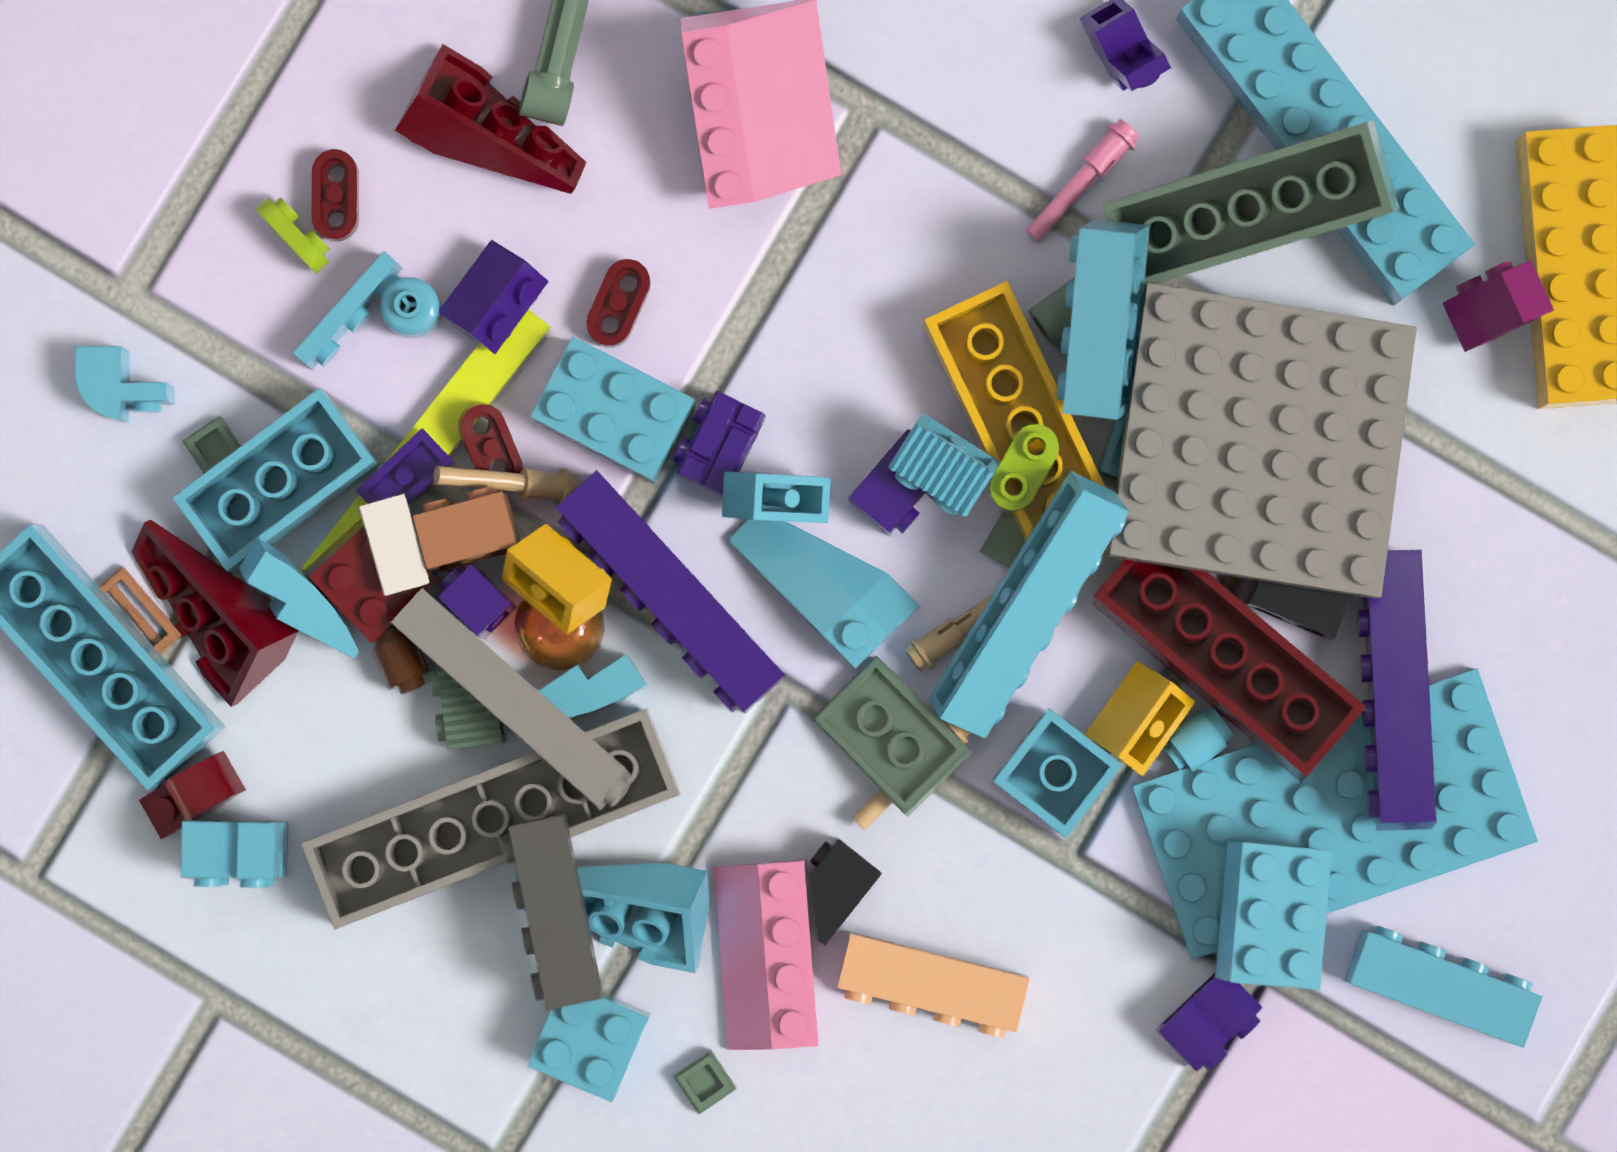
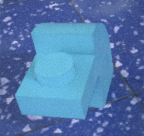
(105, 384)

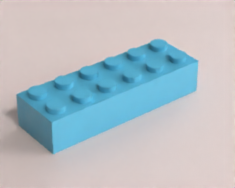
(100, 660)

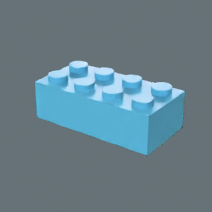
(1103, 317)
(276, 480)

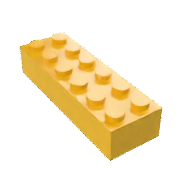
(1572, 242)
(1005, 387)

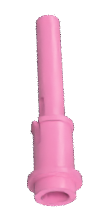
(1097, 163)

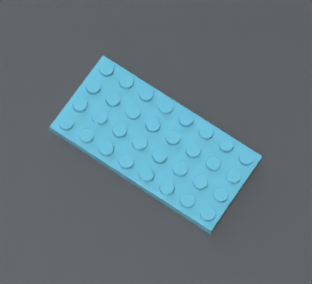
(1259, 801)

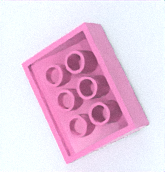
(760, 101)

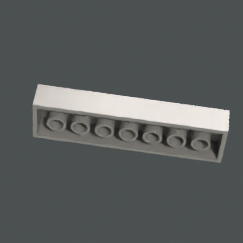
(462, 825)

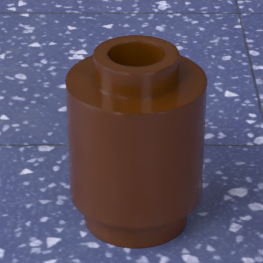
(399, 661)

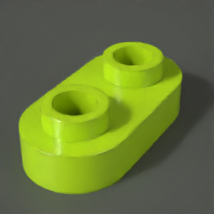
(281, 218)
(1024, 467)

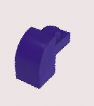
(1123, 45)

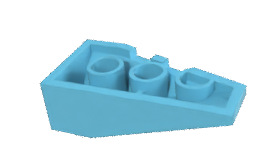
(834, 591)
(649, 909)

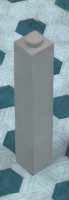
(513, 700)

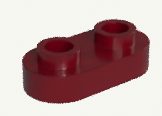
(335, 196)
(619, 304)
(491, 444)

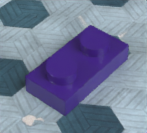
(407, 471)

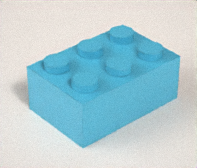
(613, 409)
(1273, 915)

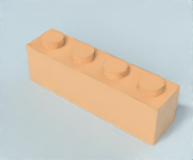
(933, 983)

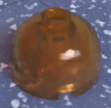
(550, 646)

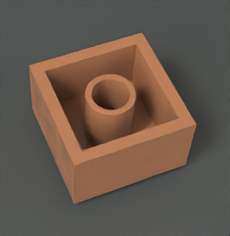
(466, 530)

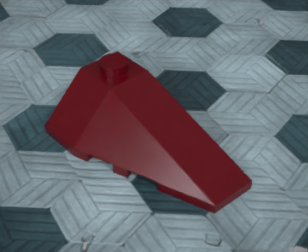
(471, 122)
(218, 611)

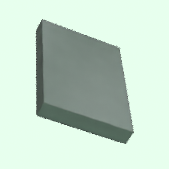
(892, 736)

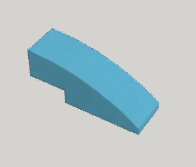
(296, 597)
(578, 695)

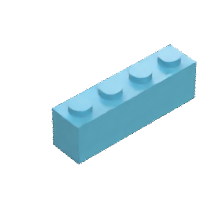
(1442, 987)

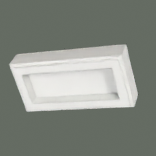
(393, 545)

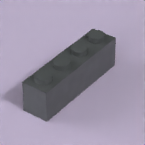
(555, 912)

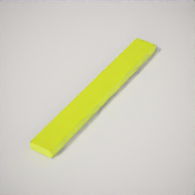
(476, 381)

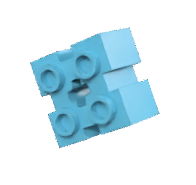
(234, 849)

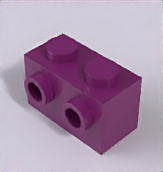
(1497, 305)

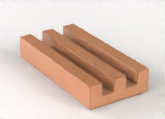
(123, 574)

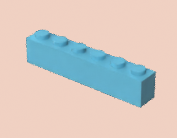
(1028, 604)

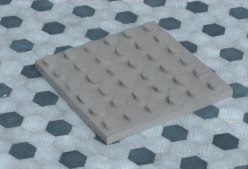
(1263, 440)

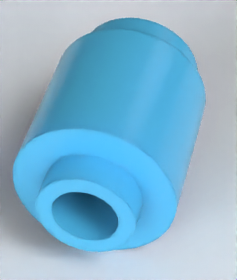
(1198, 740)

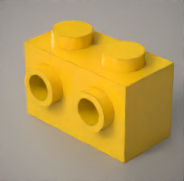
(556, 578)
(1136, 717)

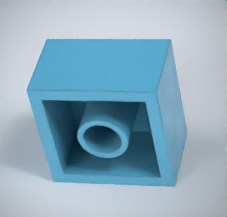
(1056, 773)
(590, 1044)

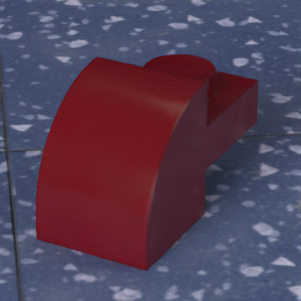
(192, 794)

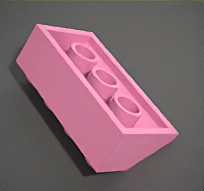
(766, 956)

